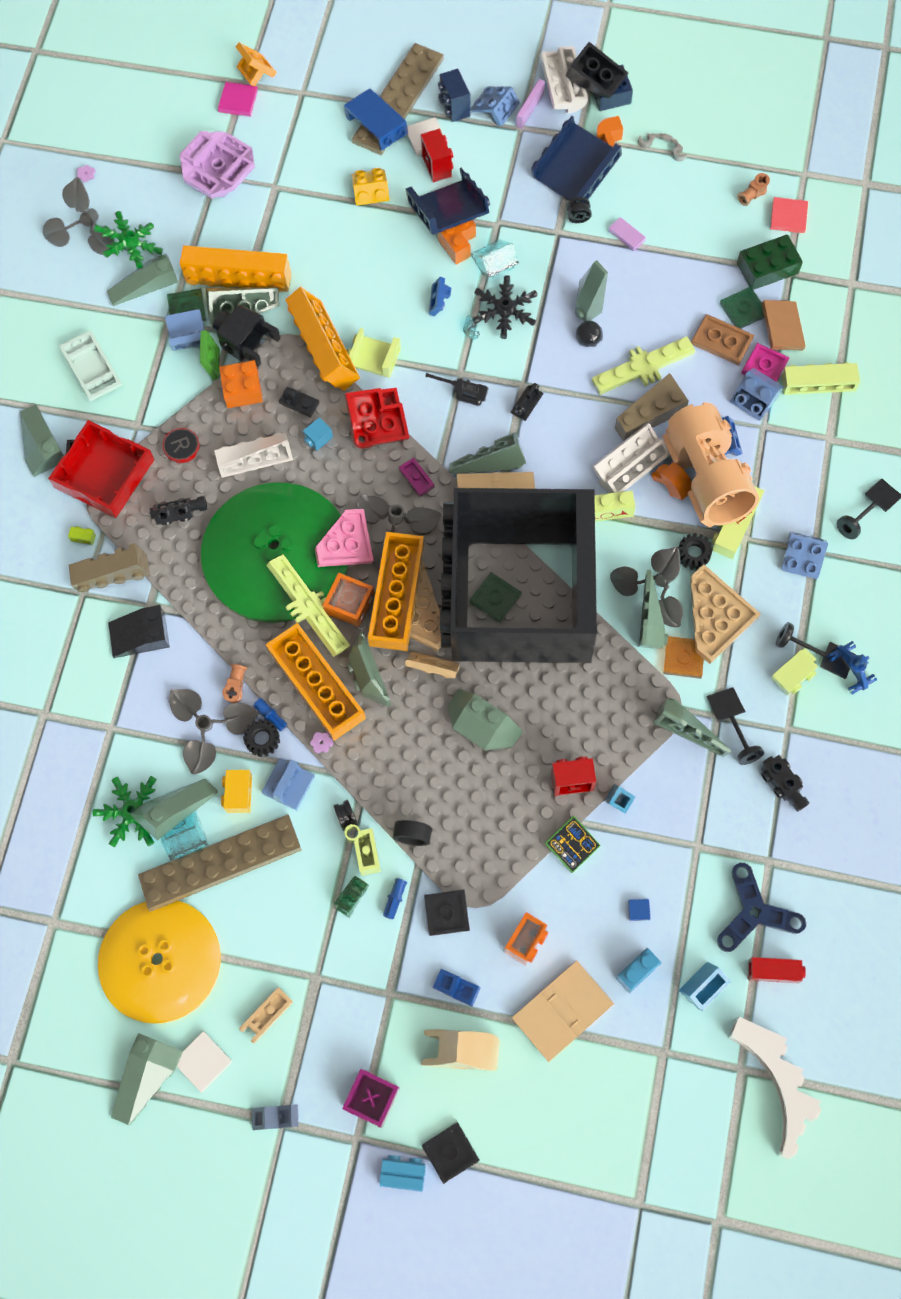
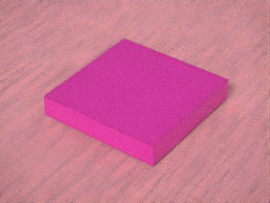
(238, 99)
(766, 361)

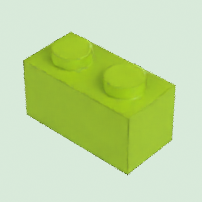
(81, 535)

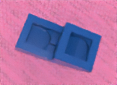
(456, 987)

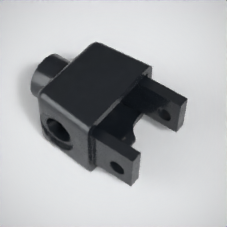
(242, 332)

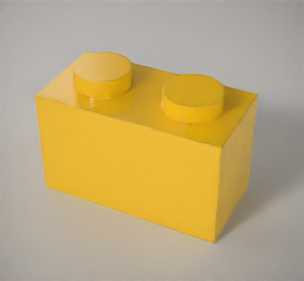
(237, 791)

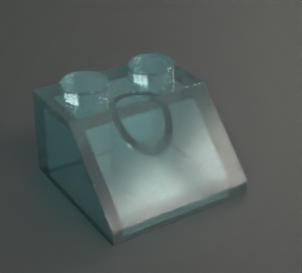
(495, 258)
(185, 838)

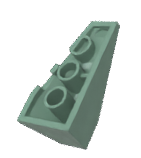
(154, 275)
(684, 724)

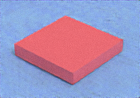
(789, 215)

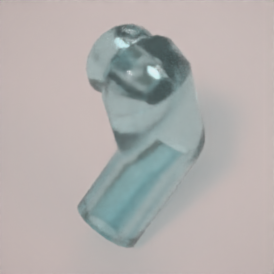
(469, 329)

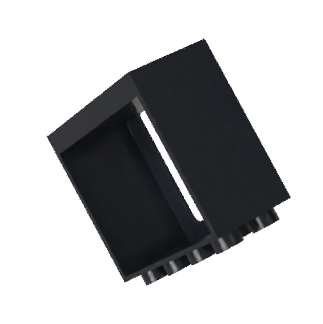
(519, 518)

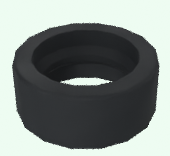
(412, 832)

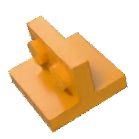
(253, 64)

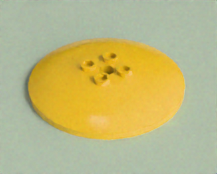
(175, 985)

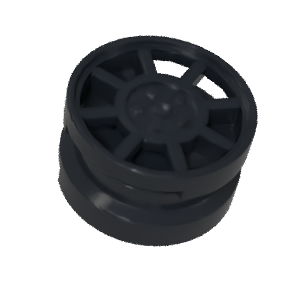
(578, 211)
(342, 812)

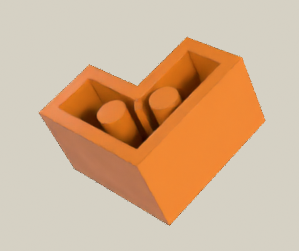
(456, 241)

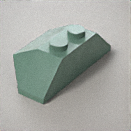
(366, 672)
(482, 722)

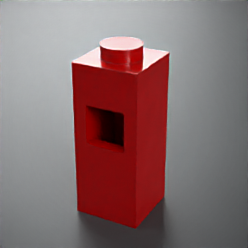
(776, 970)

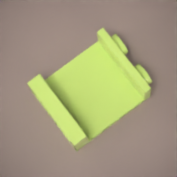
(374, 355)

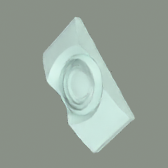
(90, 365)

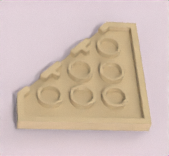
(426, 614)
(718, 614)

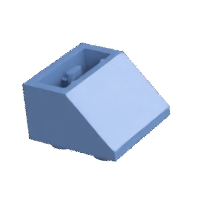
(756, 393)

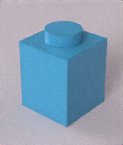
(317, 434)
(620, 798)

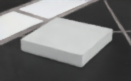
(415, 131)
(203, 1061)

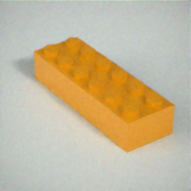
(235, 268)
(322, 339)
(396, 591)
(315, 681)

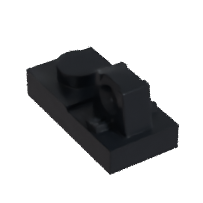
(299, 401)

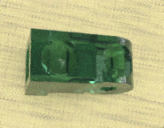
(351, 896)

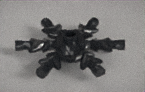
(505, 307)

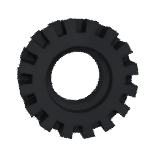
(694, 540)
(257, 727)

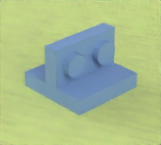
(288, 784)

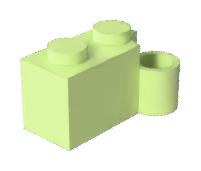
(795, 671)
(365, 850)

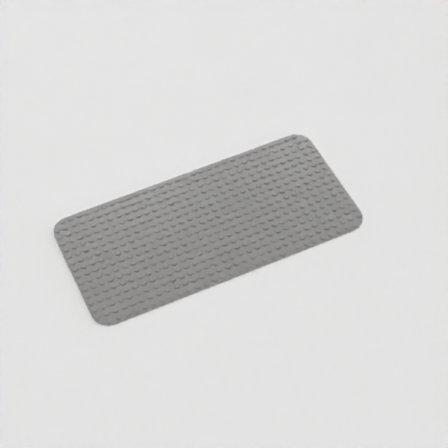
(405, 759)

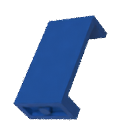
(377, 118)

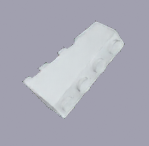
(253, 454)

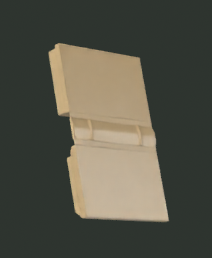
(496, 480)
(562, 1011)

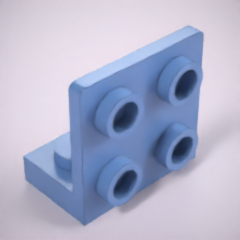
(498, 101)
(184, 329)
(804, 555)

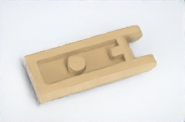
(432, 664)
(267, 1014)

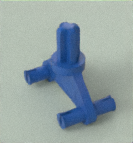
(856, 663)

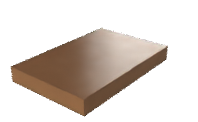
(783, 325)
(722, 339)

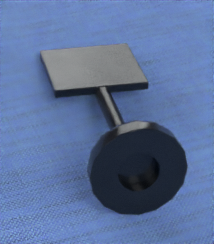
(882, 495)
(838, 666)
(727, 705)

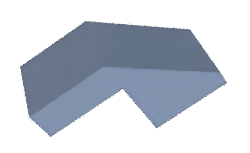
(275, 1117)

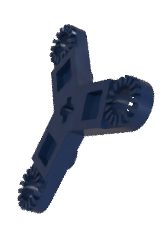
(745, 922)

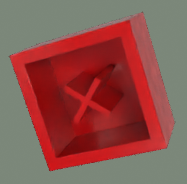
(437, 155)
(573, 776)

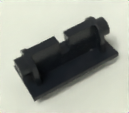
(527, 402)

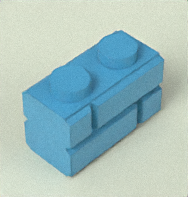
(638, 970)
(402, 1173)

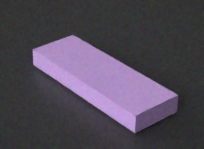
(530, 103)

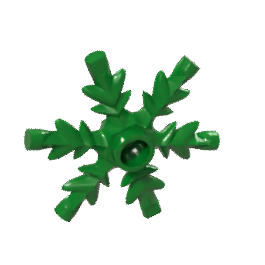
(128, 239)
(128, 804)

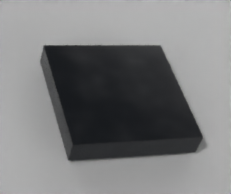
(447, 912)
(450, 1153)

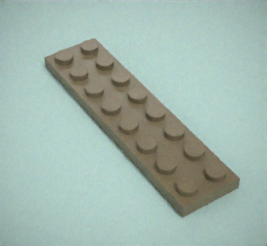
(404, 89)
(219, 862)

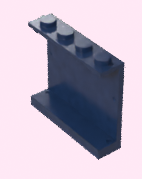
(575, 162)
(450, 204)

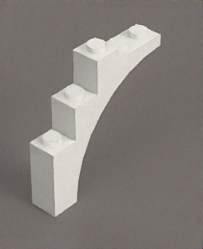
(786, 1077)

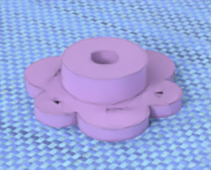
(86, 173)
(318, 738)

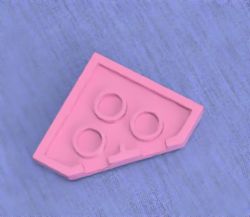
(346, 542)

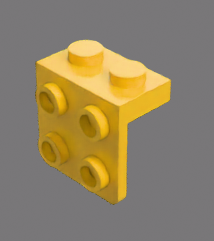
(370, 186)

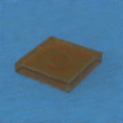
(682, 659)

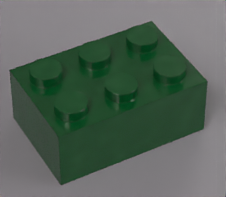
(769, 262)

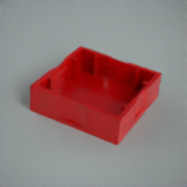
(101, 469)

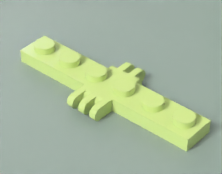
(643, 365)
(308, 605)

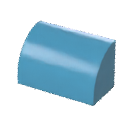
(704, 986)

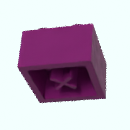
(371, 1098)

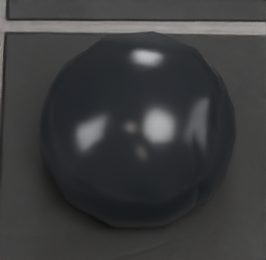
(589, 334)

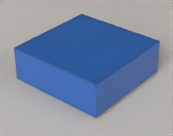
(639, 910)

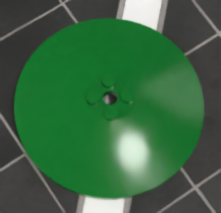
(238, 548)

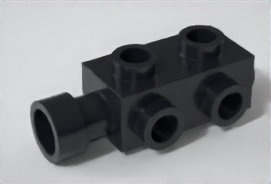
(176, 511)
(779, 778)

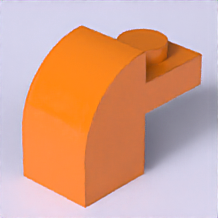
(610, 130)
(675, 478)

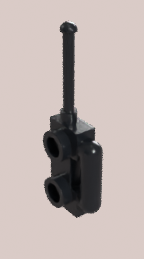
(463, 386)

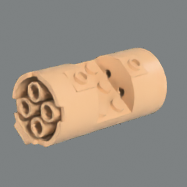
(723, 486)

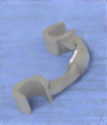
(678, 147)

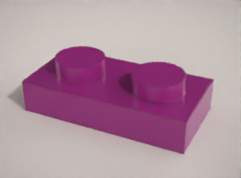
(416, 477)

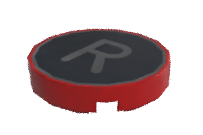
(181, 445)

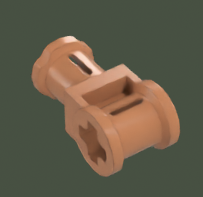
(756, 188)
(234, 683)

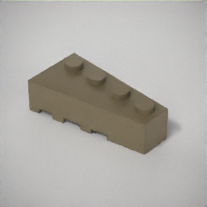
(653, 407)
(109, 569)

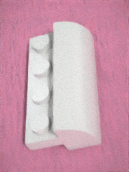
(562, 91)
(630, 460)

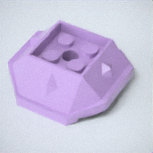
(216, 163)

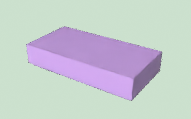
(627, 234)

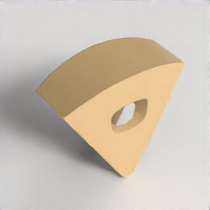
(464, 1050)

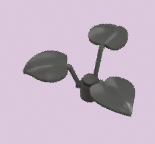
(76, 197)
(422, 519)
(667, 565)
(201, 755)

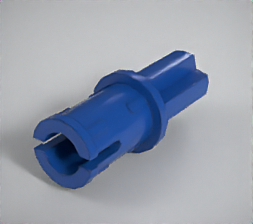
(270, 714)
(394, 898)

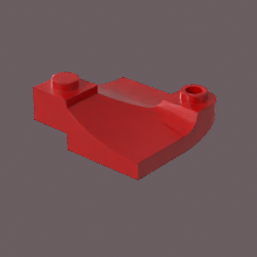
(376, 417)

